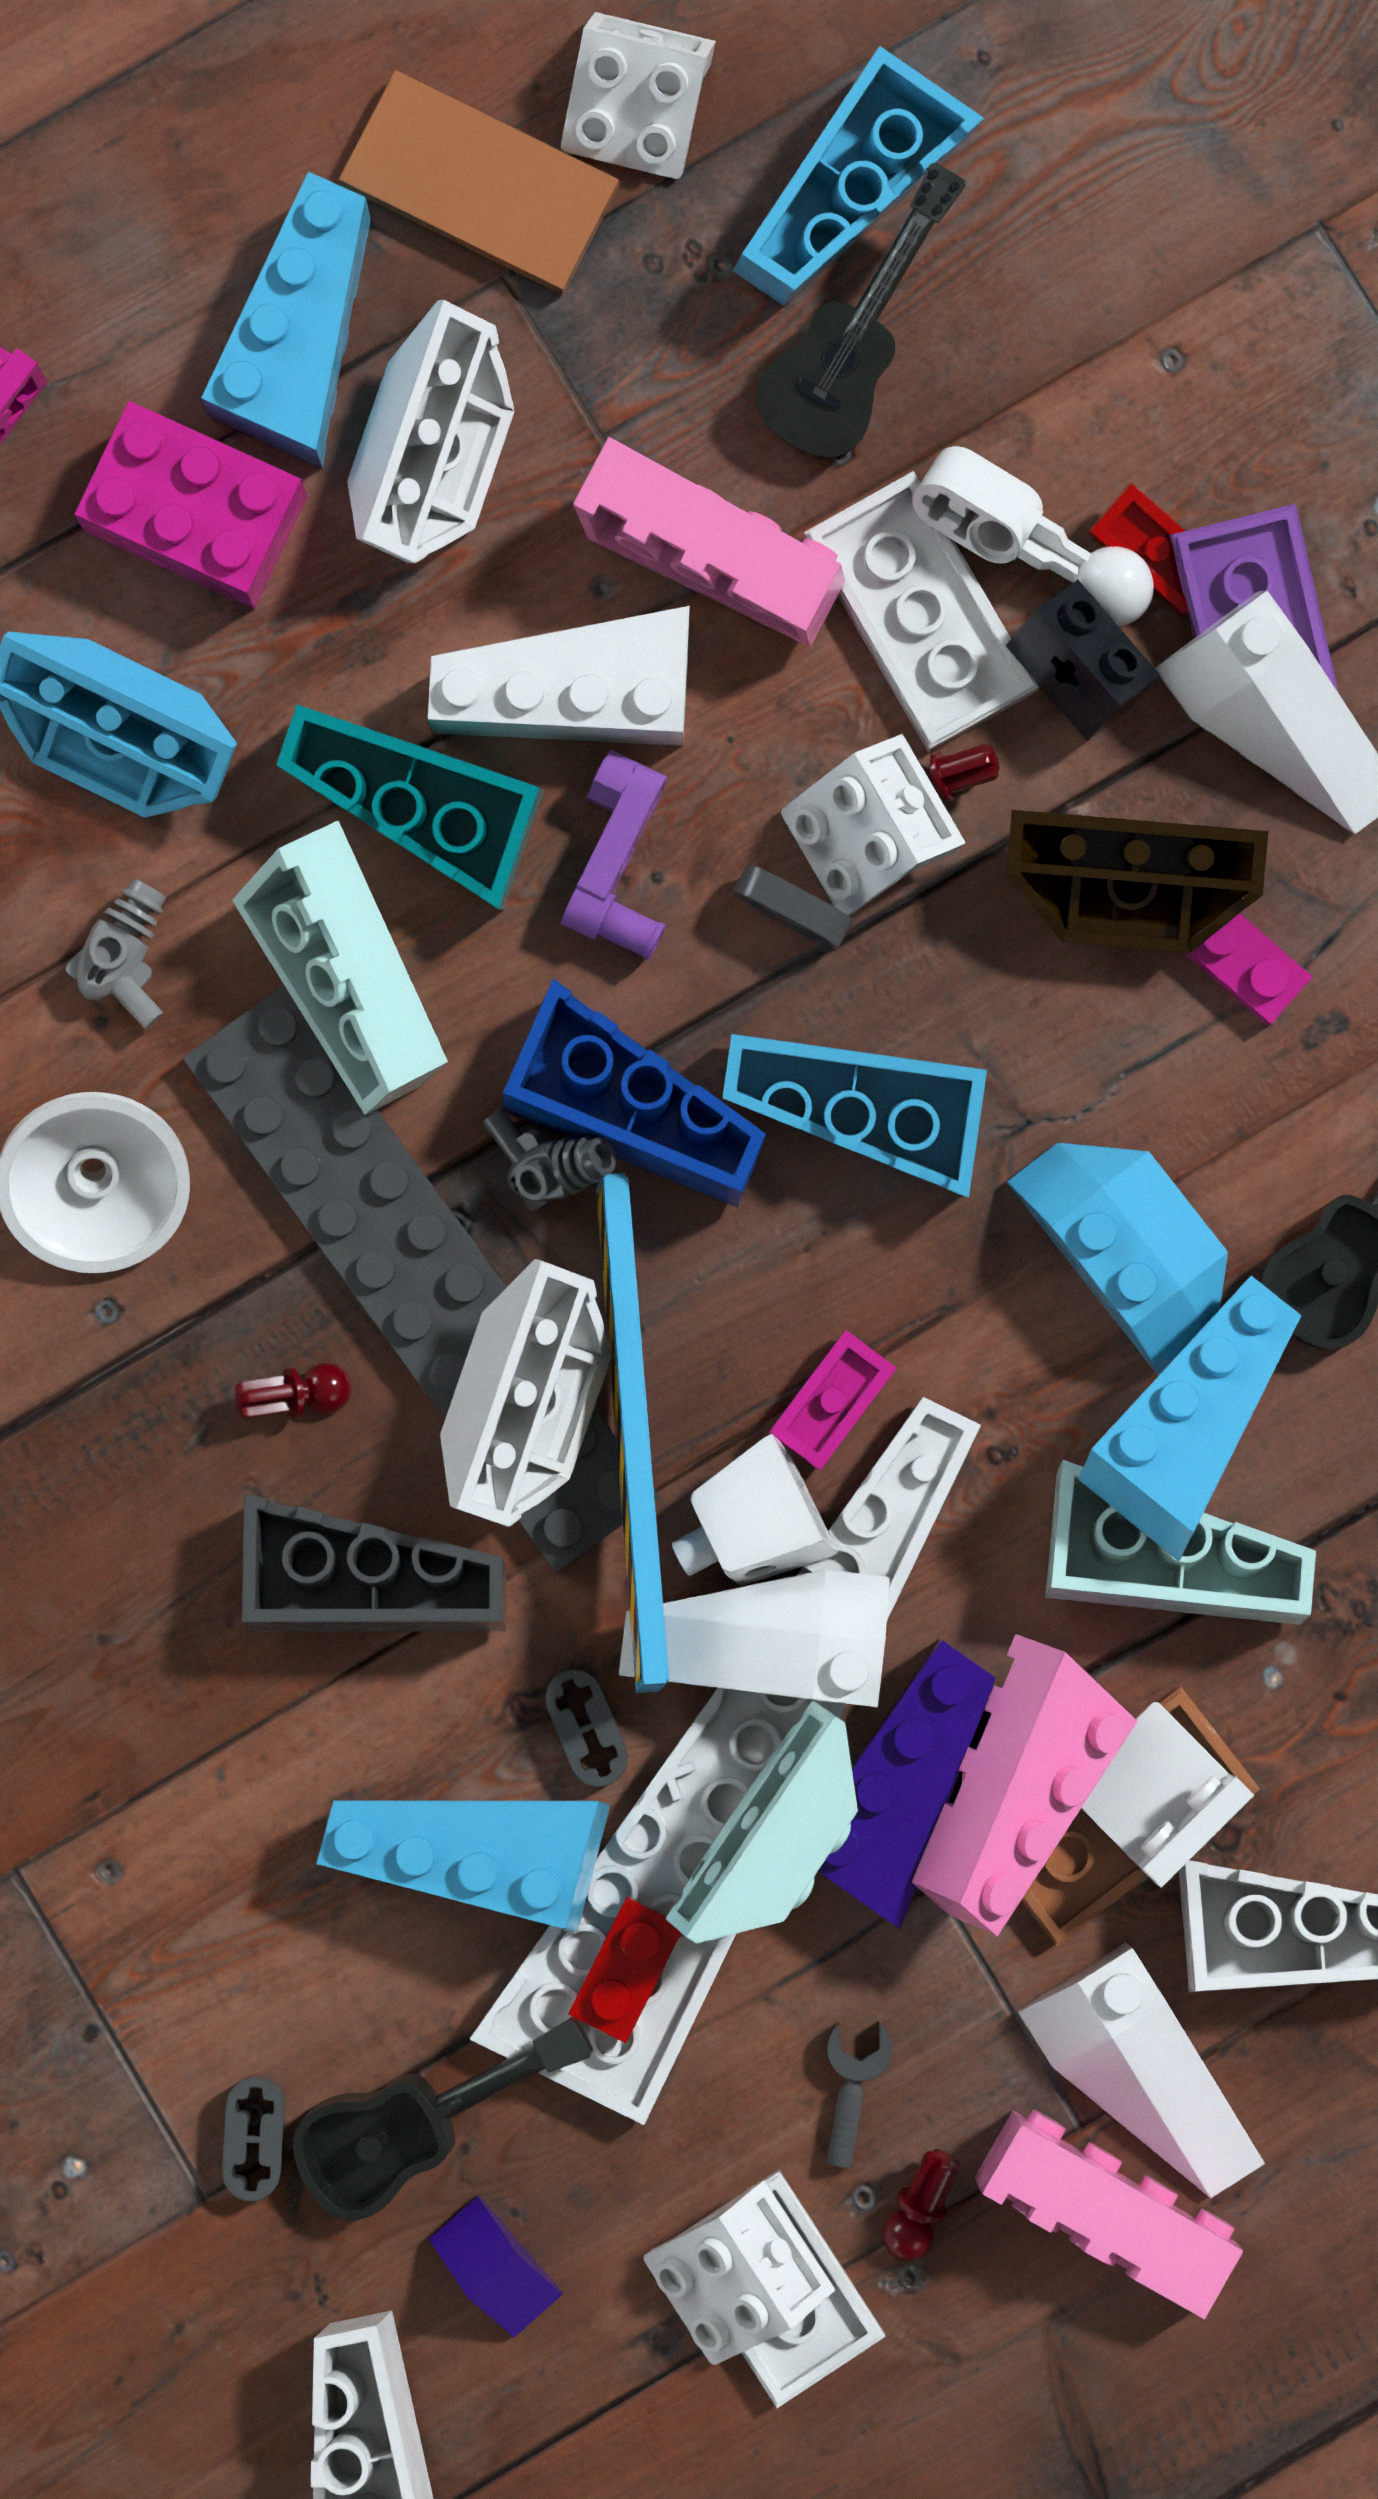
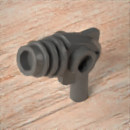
(549, 1168)

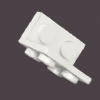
(635, 94)
(871, 823)
(1163, 1796)
(740, 2275)

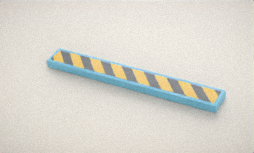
(632, 1434)

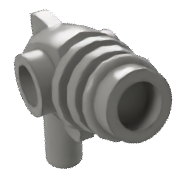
(115, 954)

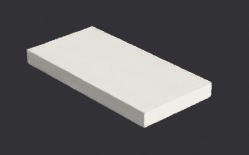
(923, 615)

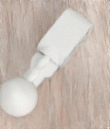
(1004, 520)

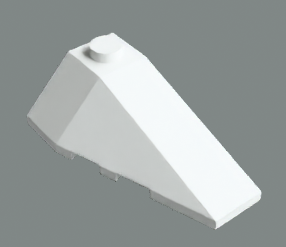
(1274, 705)
(781, 1637)
(1133, 2059)

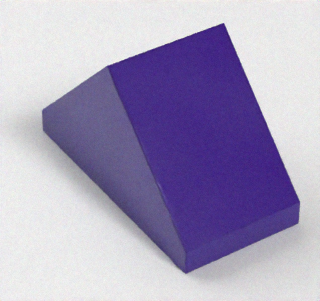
(494, 2267)

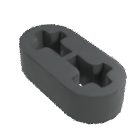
(792, 906)
(572, 1734)
(238, 2136)

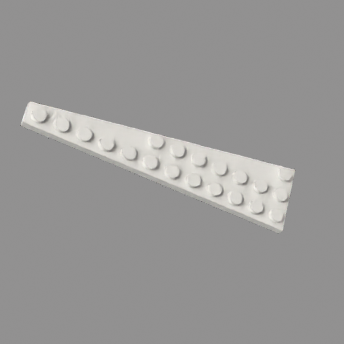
(699, 1791)

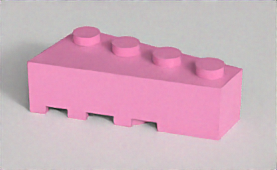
(708, 543)
(1022, 1785)
(1108, 2212)

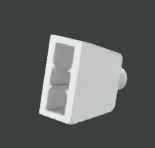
(755, 1518)

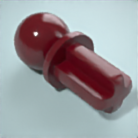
(962, 770)
(323, 1389)
(909, 2231)

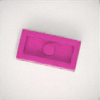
(1251, 968)
(832, 1400)

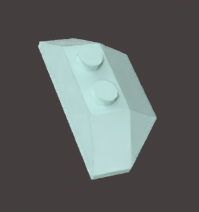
(775, 1836)

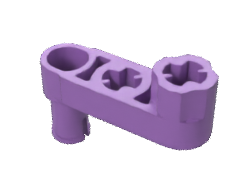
(631, 795)

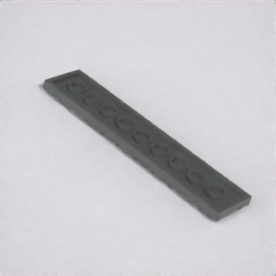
(384, 1233)

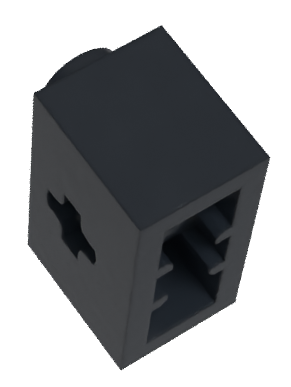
(1082, 660)

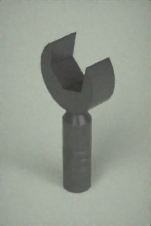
(850, 2094)

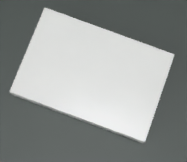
(828, 2334)

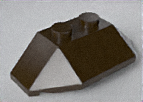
(1134, 878)

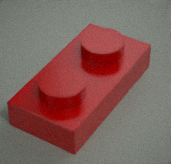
(1146, 529)
(625, 1970)

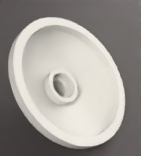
(84, 1216)

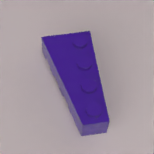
(906, 1780)

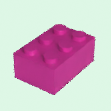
(191, 504)

